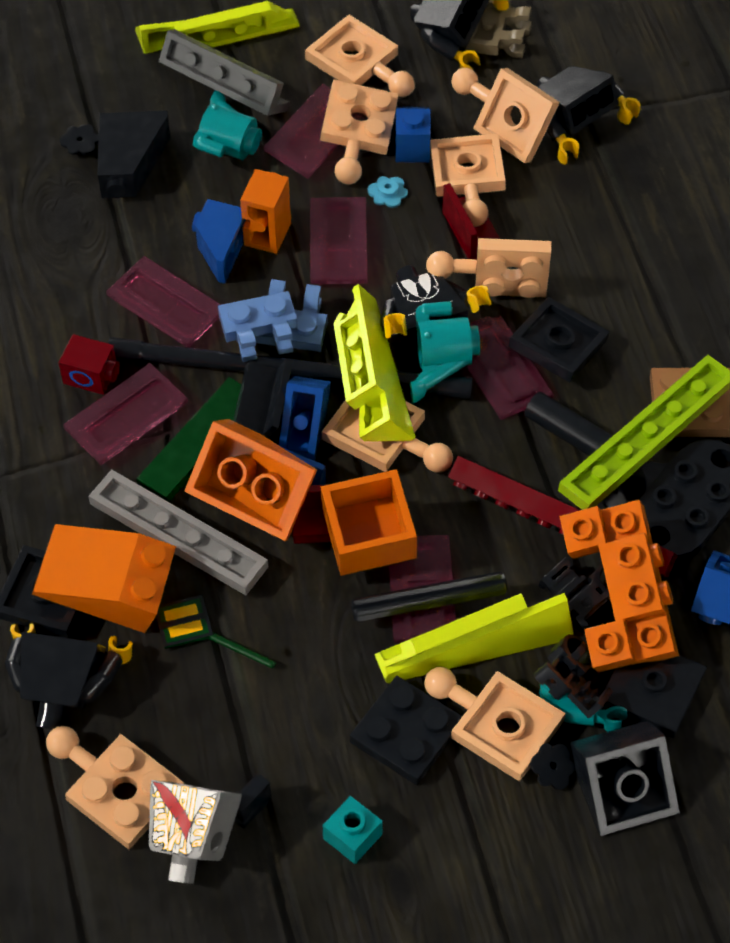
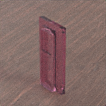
(299, 139)
(338, 240)
(165, 301)
(501, 372)
(125, 413)
(429, 567)

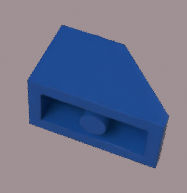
(413, 134)
(219, 236)
(304, 415)
(713, 593)

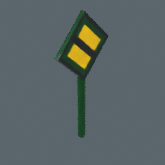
(189, 622)

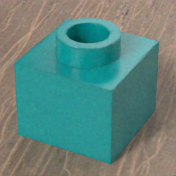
(352, 841)

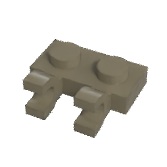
(491, 33)

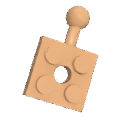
(373, 55)
(495, 117)
(366, 135)
(484, 176)
(492, 266)
(343, 433)
(497, 701)
(94, 789)

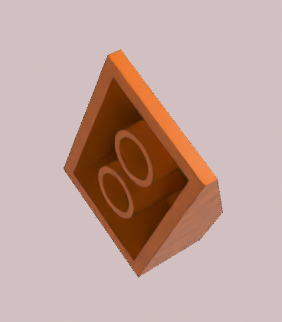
(250, 478)
(105, 574)

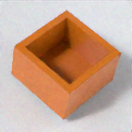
(369, 522)

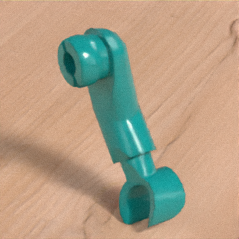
(575, 716)

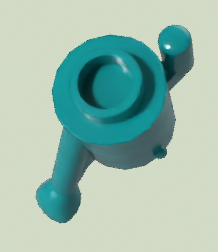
(226, 130)
(442, 346)

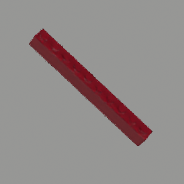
(523, 498)

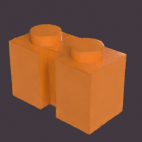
(266, 210)

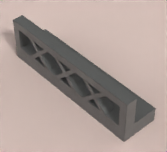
(223, 73)

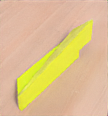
(222, 27)
(370, 372)
(481, 636)

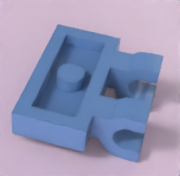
(259, 317)
(310, 322)

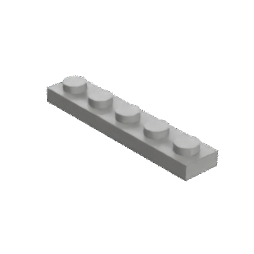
(193, 538)

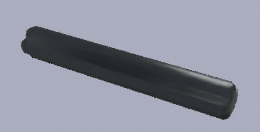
(429, 596)

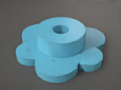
(388, 191)

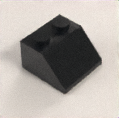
(625, 777)

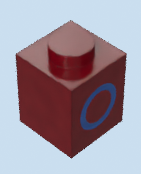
(89, 364)

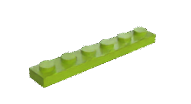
(646, 434)

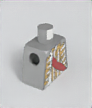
(190, 825)

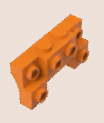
(634, 584)

